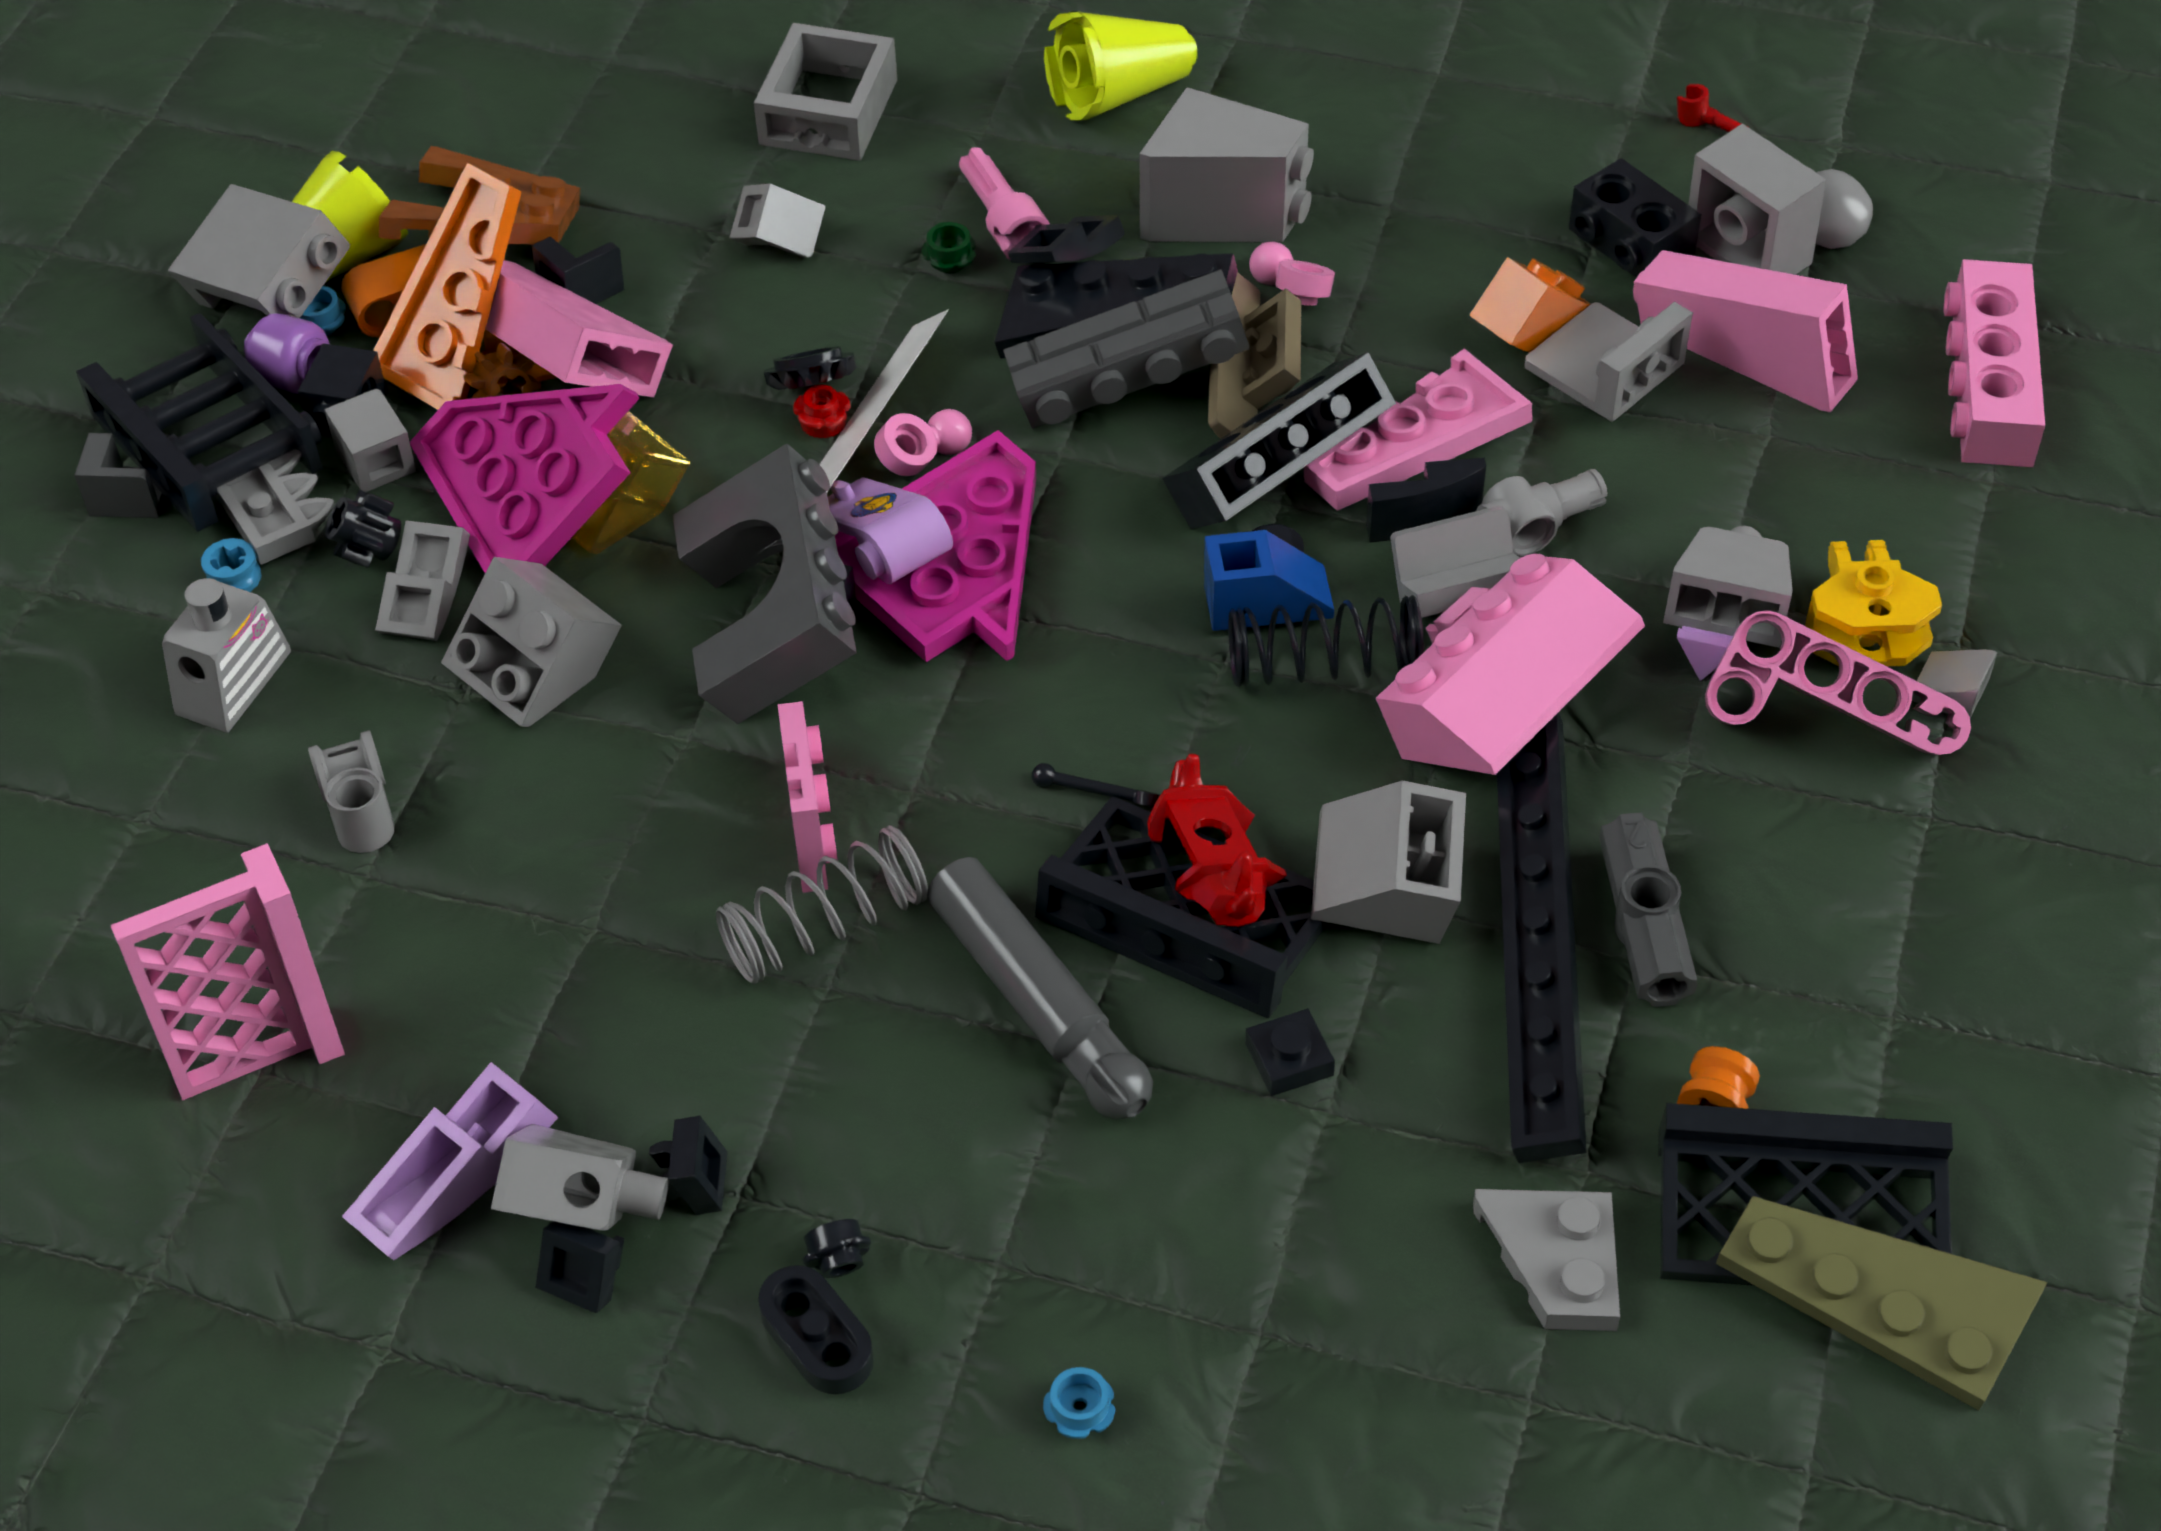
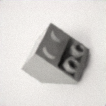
(529, 640)
(1391, 860)

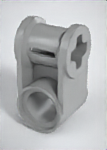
(354, 793)

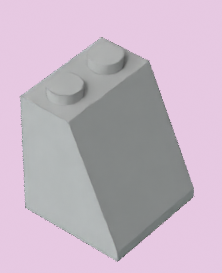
(1223, 173)

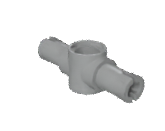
(1541, 508)

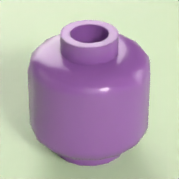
(283, 349)

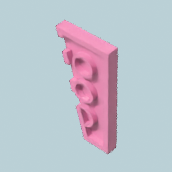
(1434, 424)

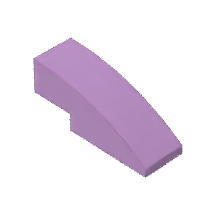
(445, 1164)

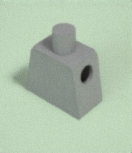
(1728, 579)
(545, 1180)

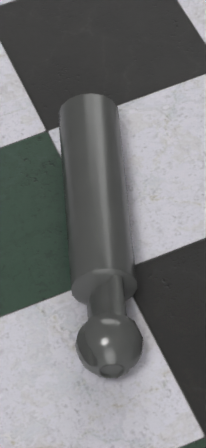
(1040, 988)

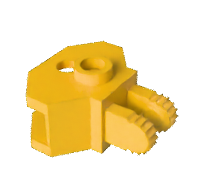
(1873, 605)

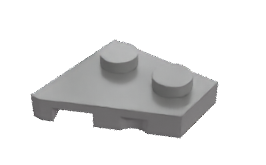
(1559, 1251)

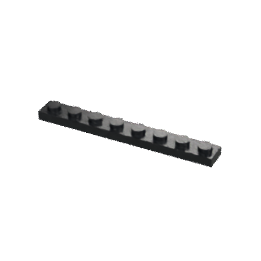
(1540, 952)

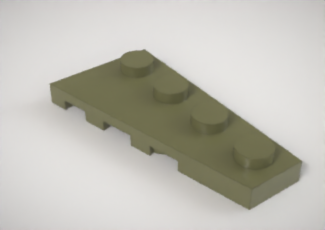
(1900, 1299)

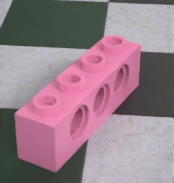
(1995, 363)

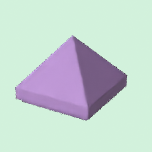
(1703, 649)

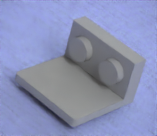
(1611, 360)

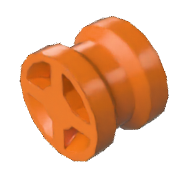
(1720, 1079)

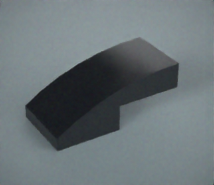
(1068, 242)
(1446, 492)

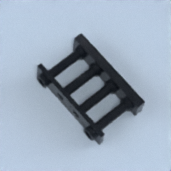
(167, 457)

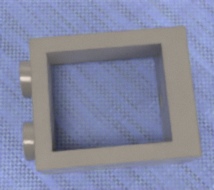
(842, 127)

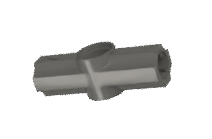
(1647, 910)

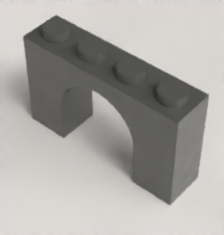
(804, 618)

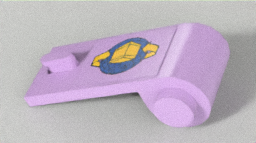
(892, 526)

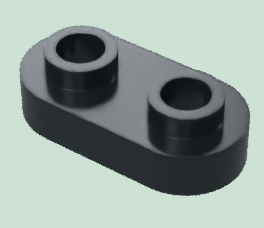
(820, 1333)

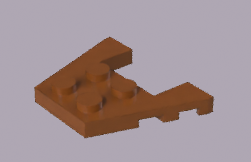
(543, 209)

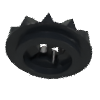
(809, 368)

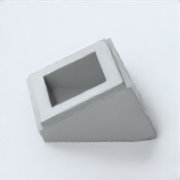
(1958, 675)

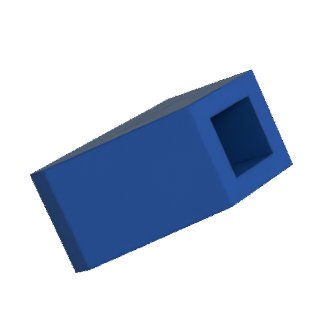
(1259, 574)

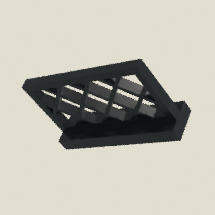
(1168, 932)
(1794, 1144)

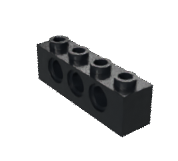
(1279, 441)

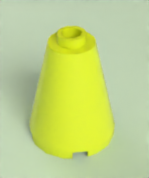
(1113, 60)
(353, 207)

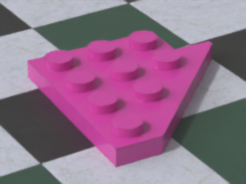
(525, 466)
(977, 583)

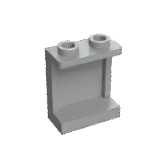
(260, 253)

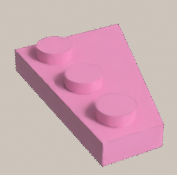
(806, 791)

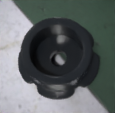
(836, 1248)

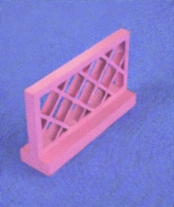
(295, 990)

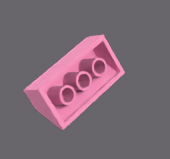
(1507, 666)

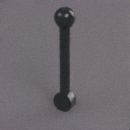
(1045, 775)

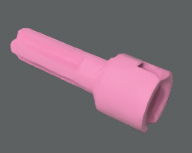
(1009, 213)

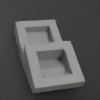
(425, 581)

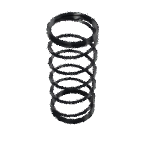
(1407, 644)

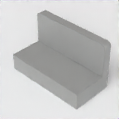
(1451, 556)

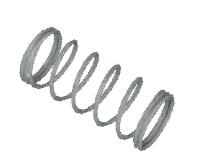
(896, 881)

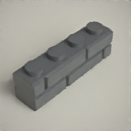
(1126, 349)

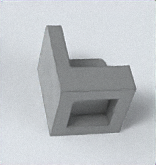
(777, 219)
(370, 440)

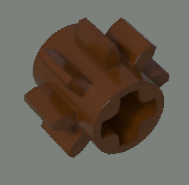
(495, 365)

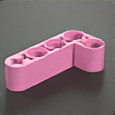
(1843, 695)

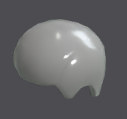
(1844, 210)

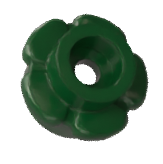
(949, 247)

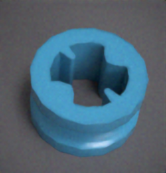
(234, 554)

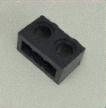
(1632, 217)

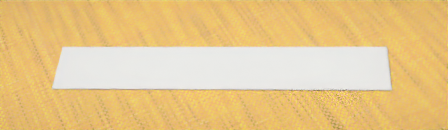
(878, 396)

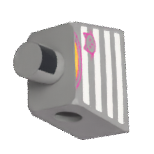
(221, 653)

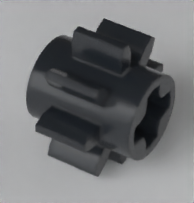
(363, 528)

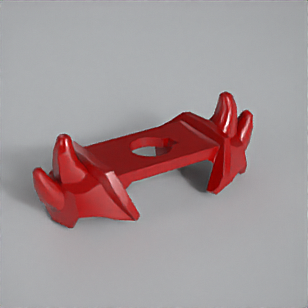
(1224, 877)

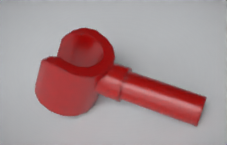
(1695, 110)

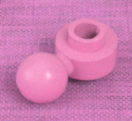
(1274, 265)
(909, 443)

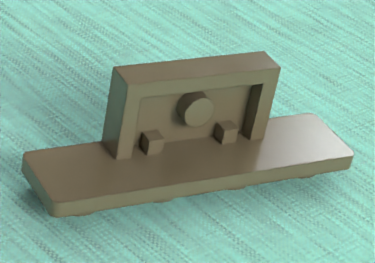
(1265, 369)

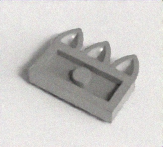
(273, 508)

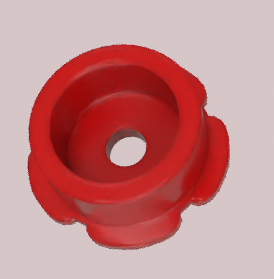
(822, 411)

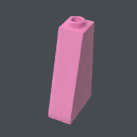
(1759, 323)
(573, 334)

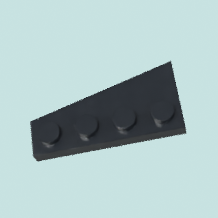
(1066, 293)

